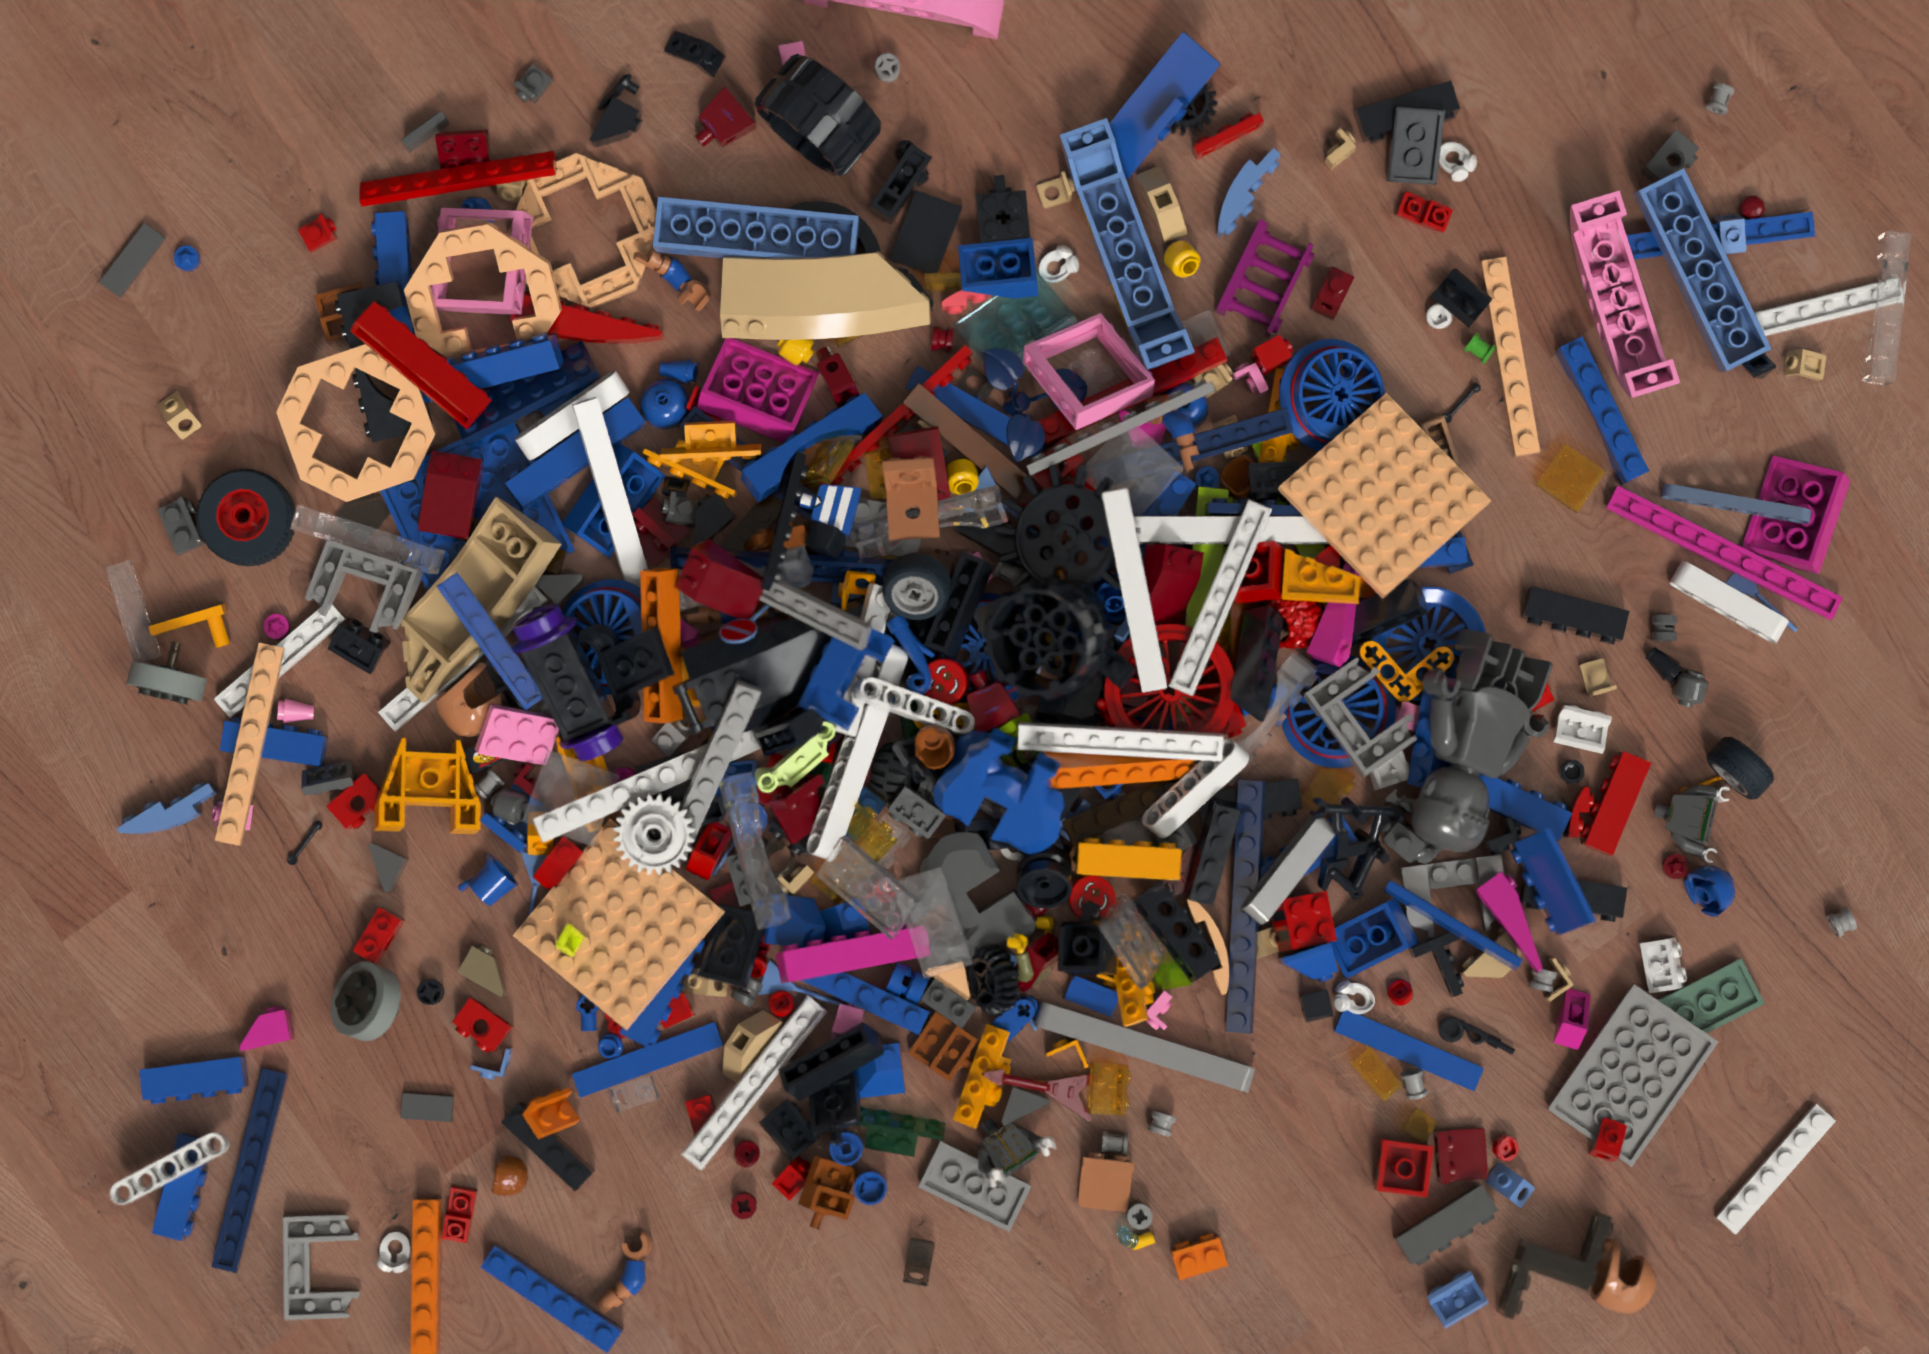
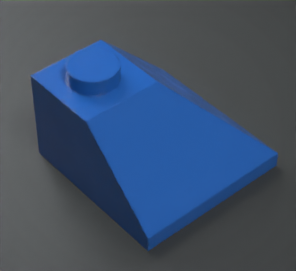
(843, 921)
(804, 926)
(1313, 962)
(882, 1074)

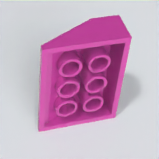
(757, 390)
(1801, 486)

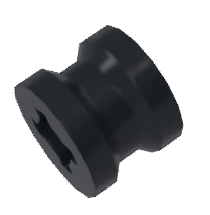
(426, 993)

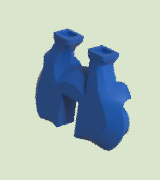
(1031, 804)

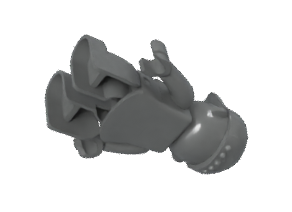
(1478, 734)

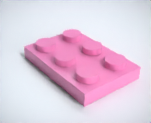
(517, 734)

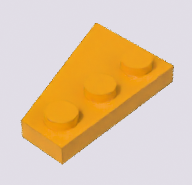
(1313, 581)

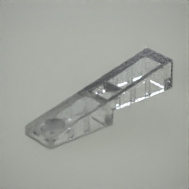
(132, 612)

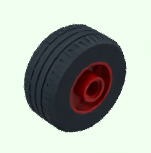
(225, 506)

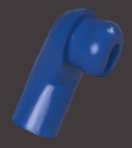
(477, 203)

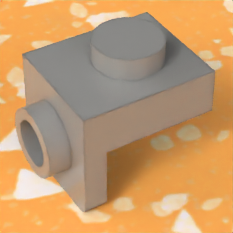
(672, 736)

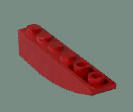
(580, 325)

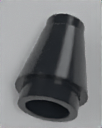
(1664, 665)

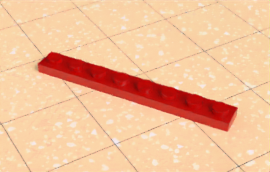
(457, 178)
(1205, 357)
(889, 425)

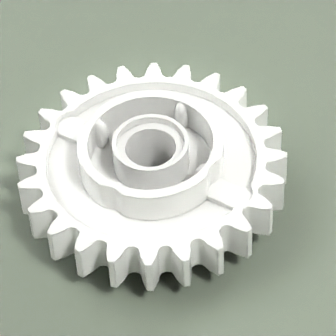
(659, 815)

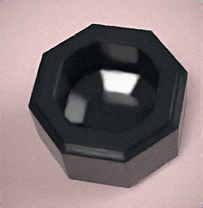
(1571, 771)

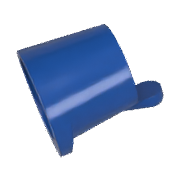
(490, 881)

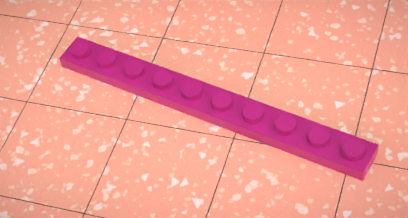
(1724, 553)

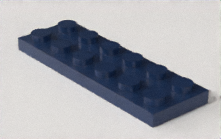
(525, 395)

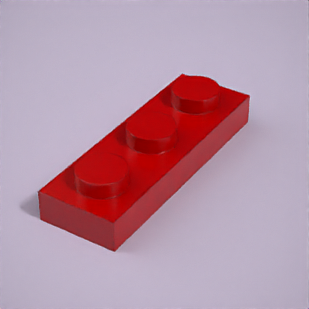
(1227, 135)

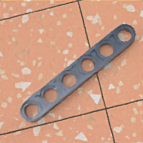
(1736, 503)

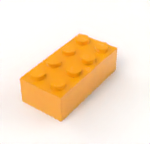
(1128, 861)

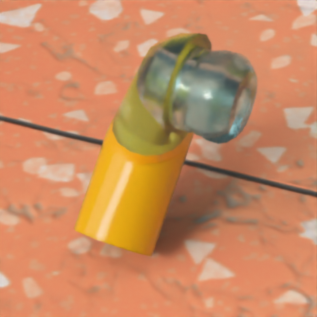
(1133, 1241)

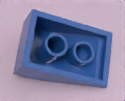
(999, 268)
(1372, 938)

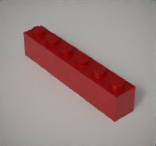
(420, 364)

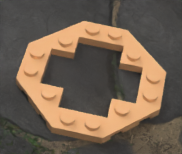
(604, 181)
(509, 255)
(305, 440)

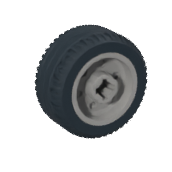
(916, 586)
(1740, 767)

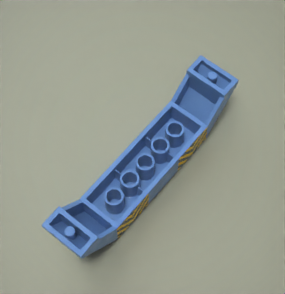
(1123, 245)

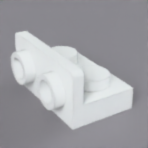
(1663, 965)

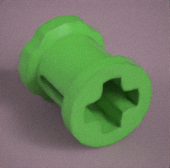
(1480, 348)

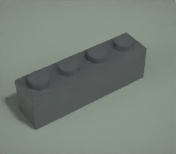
(1446, 1224)

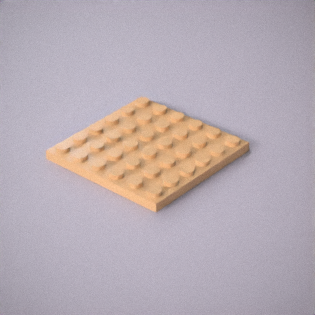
(1384, 495)
(632, 927)

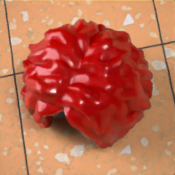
(1302, 621)

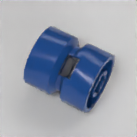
(915, 988)
(849, 1150)
(870, 1187)

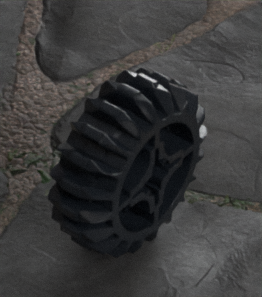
(1203, 117)
(993, 980)

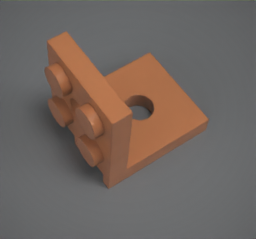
(907, 487)

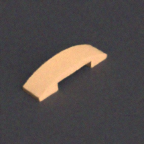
(1220, 975)

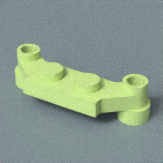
(797, 762)

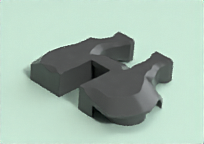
(965, 866)

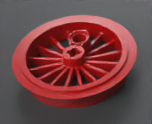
(1209, 724)

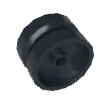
(1044, 877)

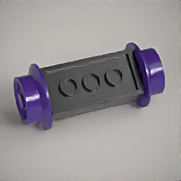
(566, 681)

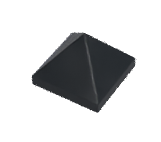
(1759, 366)
(678, 485)

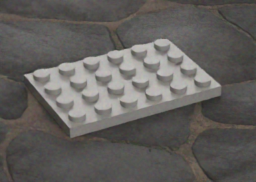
(1633, 1071)

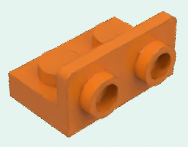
(550, 1113)
(1198, 1256)

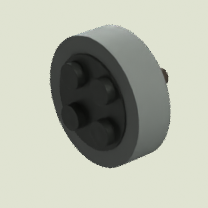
(167, 680)
(365, 1001)

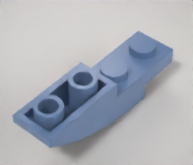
(1238, 198)
(159, 817)

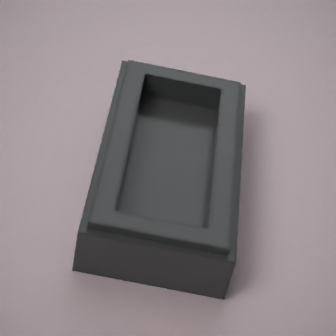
(425, 131)
(427, 1107)

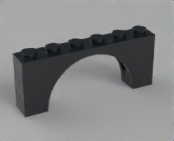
(374, 403)

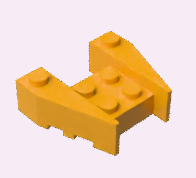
(428, 781)

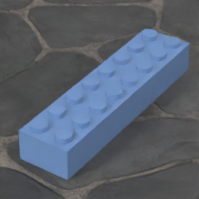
(750, 231)
(1702, 270)

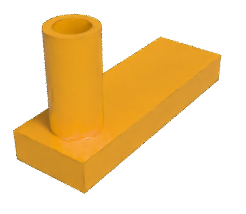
(213, 617)

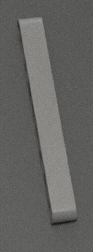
(1144, 1047)

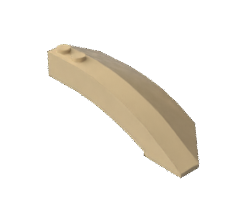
(817, 297)
(500, 569)

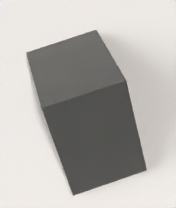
(560, 587)
(388, 865)
(1021, 1103)

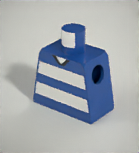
(833, 506)

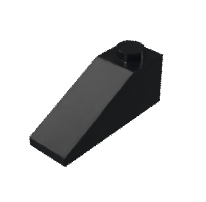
(900, 184)

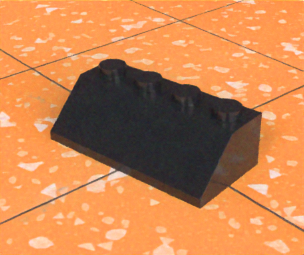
(1257, 660)

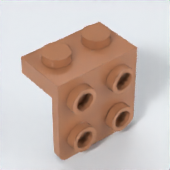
(1105, 1182)

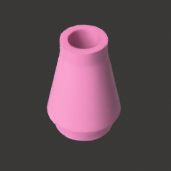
(294, 711)

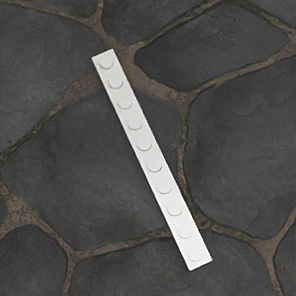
(621, 793)

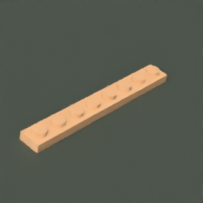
(1510, 357)
(250, 744)

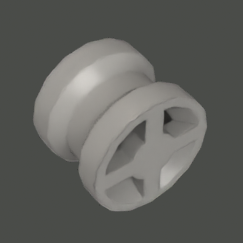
(885, 63)
(1841, 922)
(1543, 980)
(1161, 1123)
(1136, 1213)

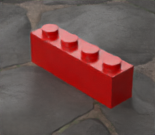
(1615, 803)

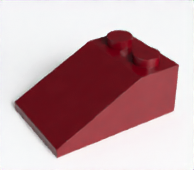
(923, 443)
(450, 494)
(1171, 580)
(720, 581)

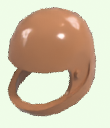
(463, 707)
(1625, 1287)

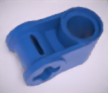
(1015, 1019)

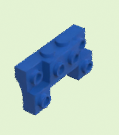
(835, 674)

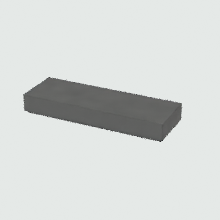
(132, 260)

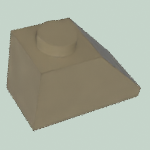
(483, 969)

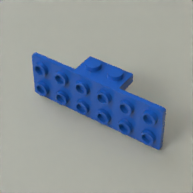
(1161, 101)

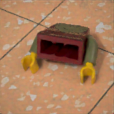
(1038, 958)

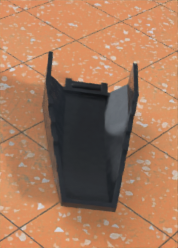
(774, 659)

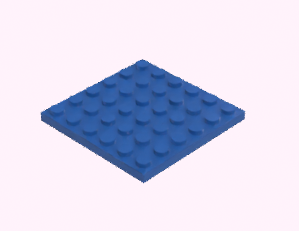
(499, 458)

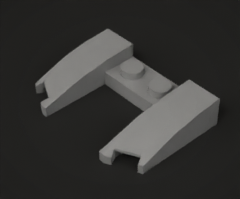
(340, 560)
(1327, 703)
(1447, 874)
(298, 1300)

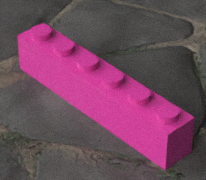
(843, 955)

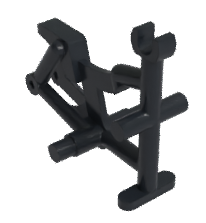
(1366, 849)

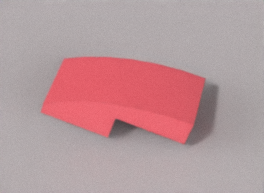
(958, 301)

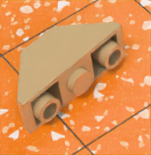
(1162, 204)
(1486, 965)
(748, 1043)

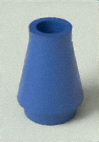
(680, 370)

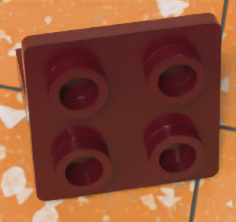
(462, 147)
(654, 534)

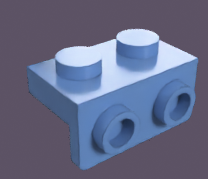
(1457, 1299)

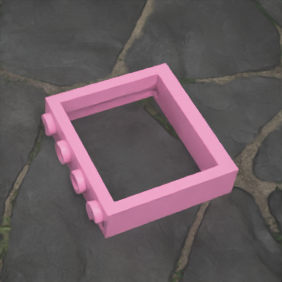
(515, 279)
(1096, 326)

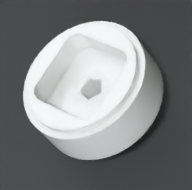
(1439, 317)

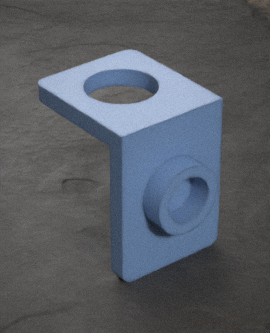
(1732, 233)
(491, 1073)
(1509, 1184)

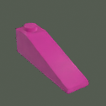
(1335, 631)
(1504, 904)

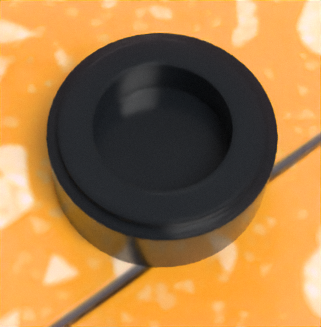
(1451, 1029)

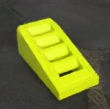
(569, 940)

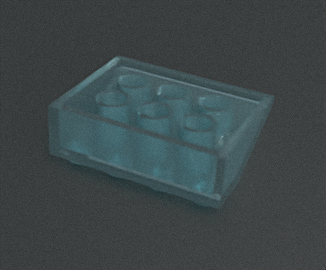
(1015, 322)

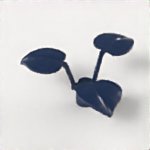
(1002, 370)

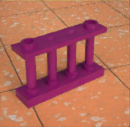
(1252, 259)

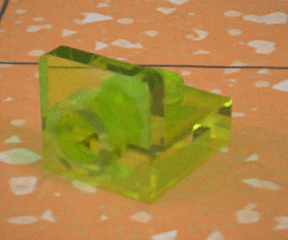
(1170, 976)

